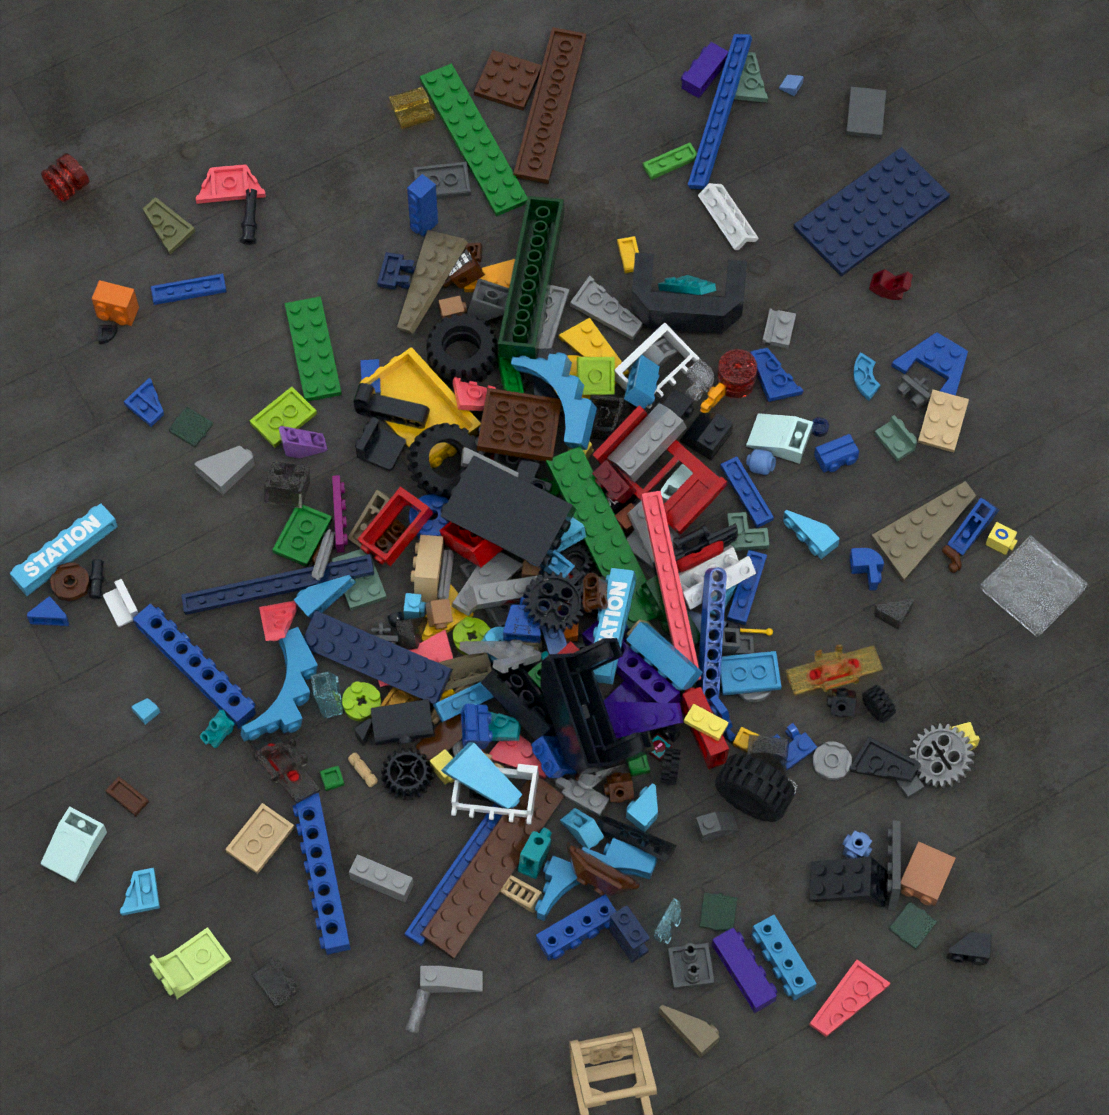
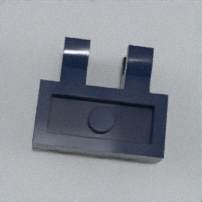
(390, 271)

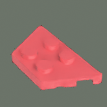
(228, 184)

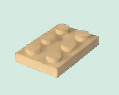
(943, 421)
(259, 838)

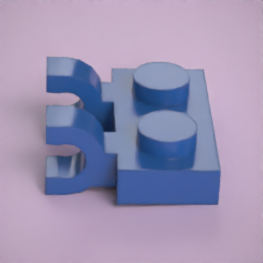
(799, 747)

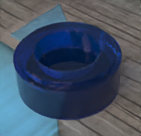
(820, 427)

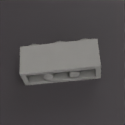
(381, 878)

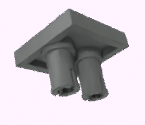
(691, 966)

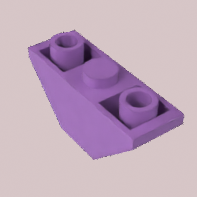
(301, 443)

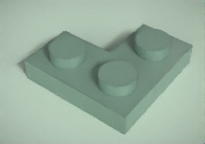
(747, 538)

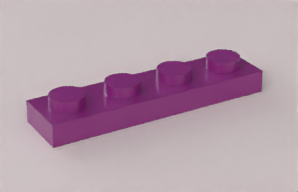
(340, 520)

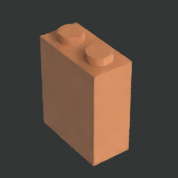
(926, 874)

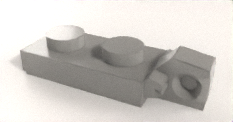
(587, 799)

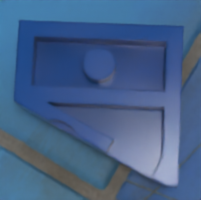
(145, 403)
(721, 711)

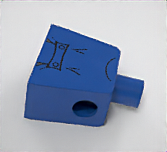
(519, 627)

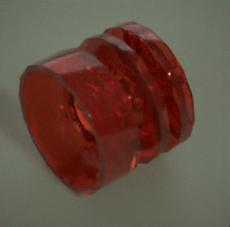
(65, 177)
(741, 381)

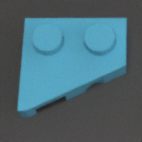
(142, 893)

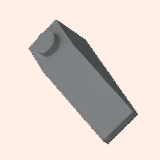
(450, 979)

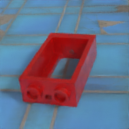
(383, 521)
(713, 751)

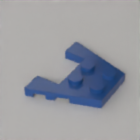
(939, 356)

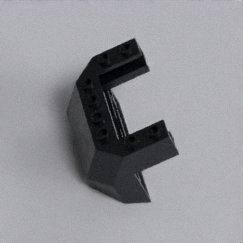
(685, 310)
(580, 711)

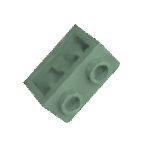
(896, 438)

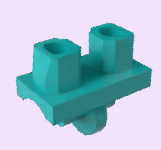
(217, 729)

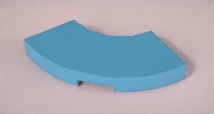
(864, 376)

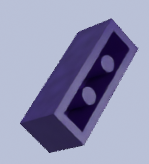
(704, 70)

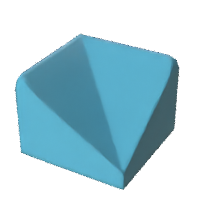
(145, 710)

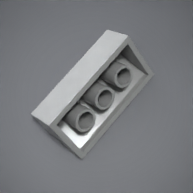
(647, 442)

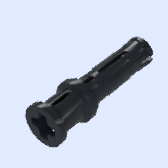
(249, 224)

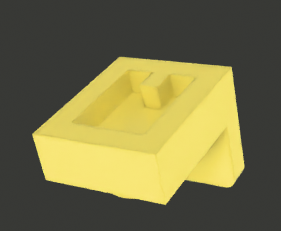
(968, 730)

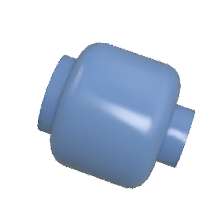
(761, 462)

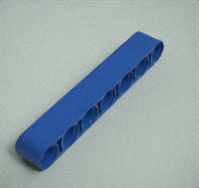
(717, 626)

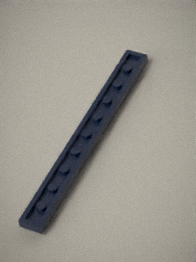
(273, 585)

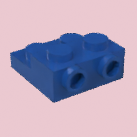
(551, 757)

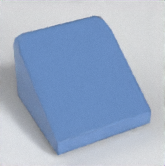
(791, 84)

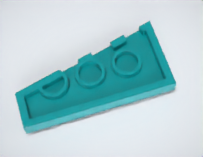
(687, 284)

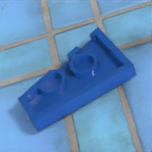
(773, 378)

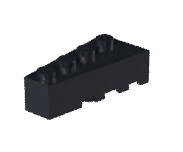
(521, 699)

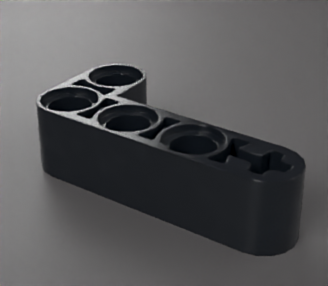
(388, 408)

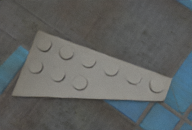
(432, 269)
(915, 534)

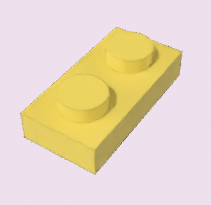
(706, 722)

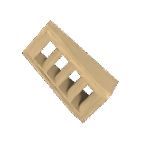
(530, 900)

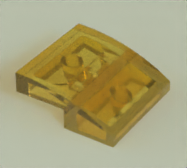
(412, 107)

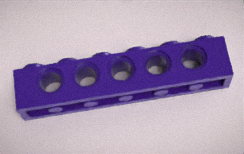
(634, 675)

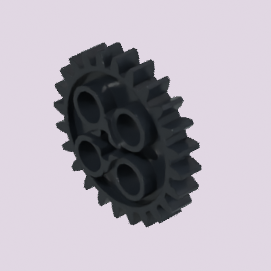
(551, 617)

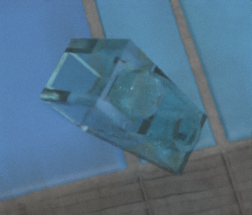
(327, 693)

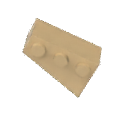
(427, 567)

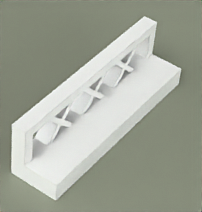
(727, 215)

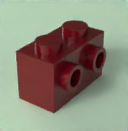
(615, 483)

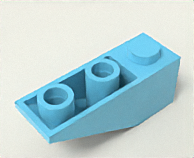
(816, 535)

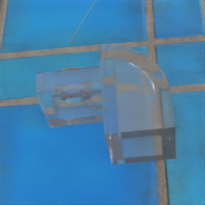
(702, 379)

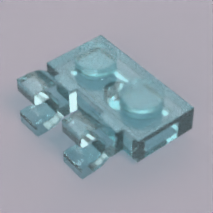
(671, 915)

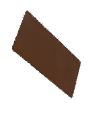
(446, 736)

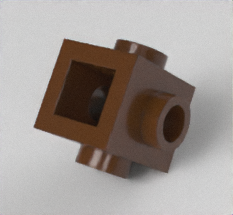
(619, 787)

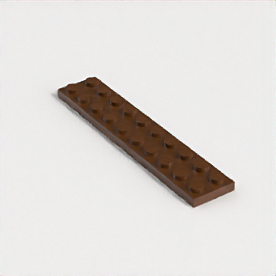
(550, 105)
(488, 871)

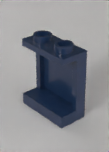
(628, 933)

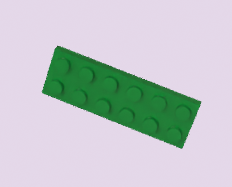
(313, 349)

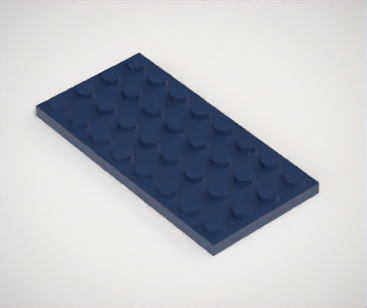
(871, 211)

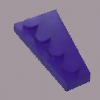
(642, 716)

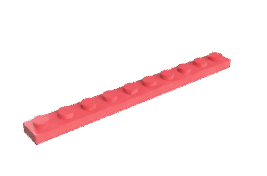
(668, 575)

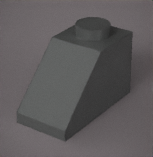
(715, 825)

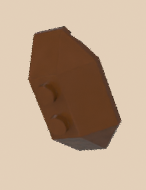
(598, 873)

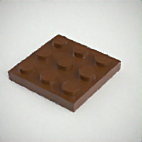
(507, 80)

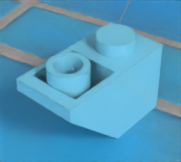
(644, 810)

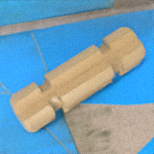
(362, 769)

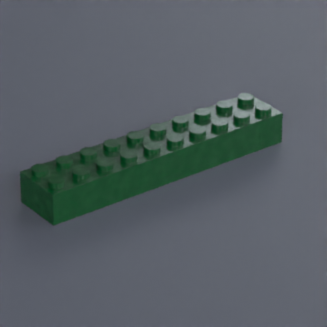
(531, 277)

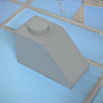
(660, 352)

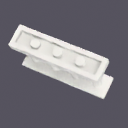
(693, 579)

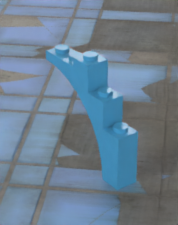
(578, 411)
(284, 712)
(618, 854)

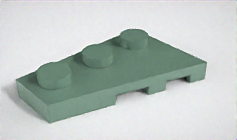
(750, 84)

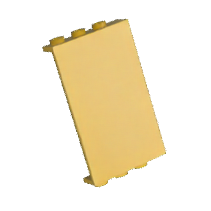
(412, 380)

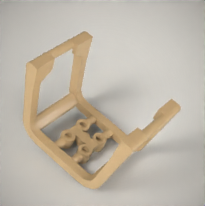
(607, 1049)

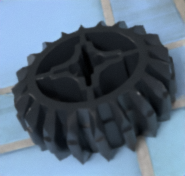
(398, 785)

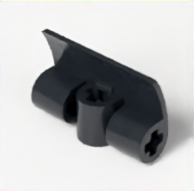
(402, 722)

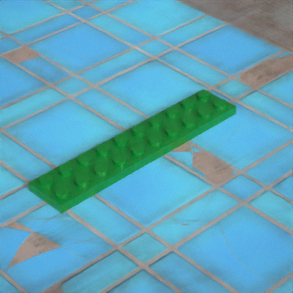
(474, 140)
(603, 533)

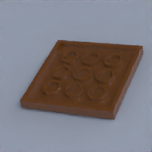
(519, 424)

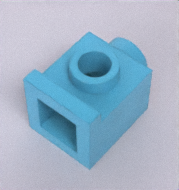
(413, 606)

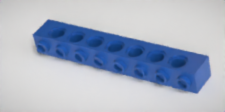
(151, 616)
(331, 942)

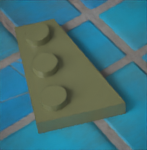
(168, 225)

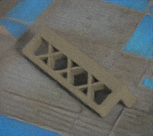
(469, 667)

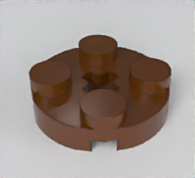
(74, 591)

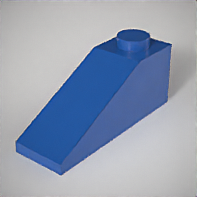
(973, 526)

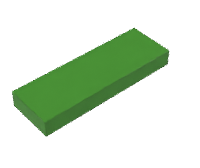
(670, 161)

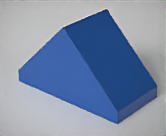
(47, 614)

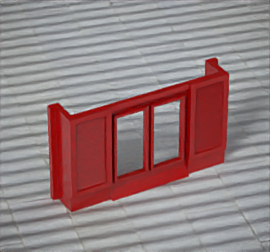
(691, 496)

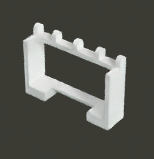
(672, 337)
(523, 771)

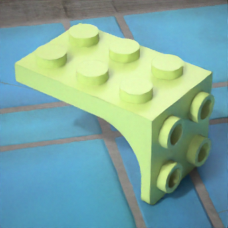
(190, 963)

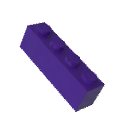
(744, 970)

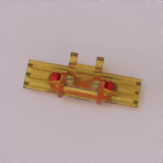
(834, 669)

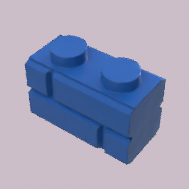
(836, 453)
(475, 725)

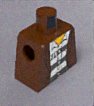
(465, 270)

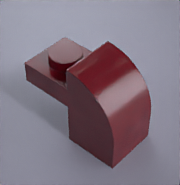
(889, 285)

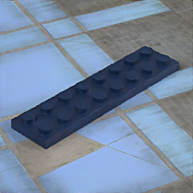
(377, 657)

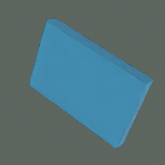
(750, 673)

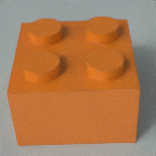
(115, 303)

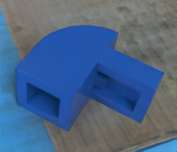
(867, 561)

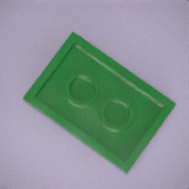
(302, 535)

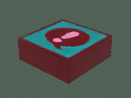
(659, 745)

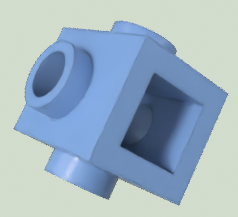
(851, 849)

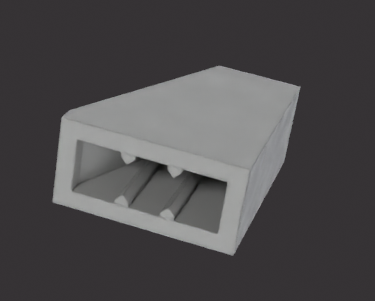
(225, 468)

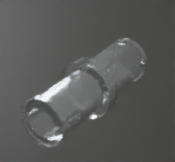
(417, 1011)

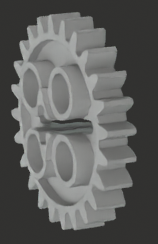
(956, 745)

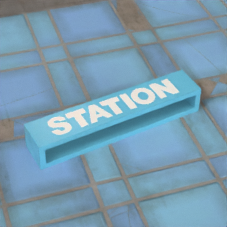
(63, 549)
(614, 618)

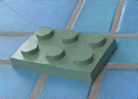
(366, 589)

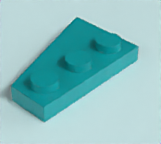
(504, 728)

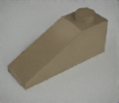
(374, 506)
(692, 1030)

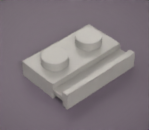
(779, 328)

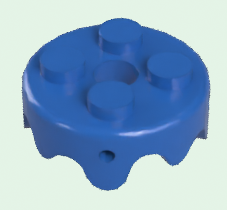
(431, 526)

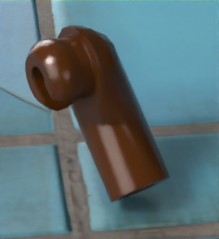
(955, 564)

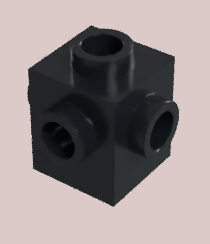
(842, 702)

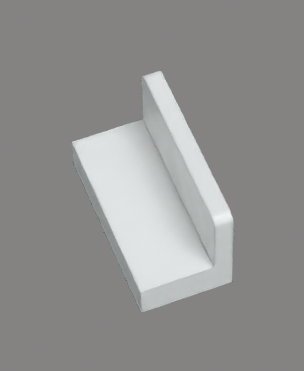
(120, 604)

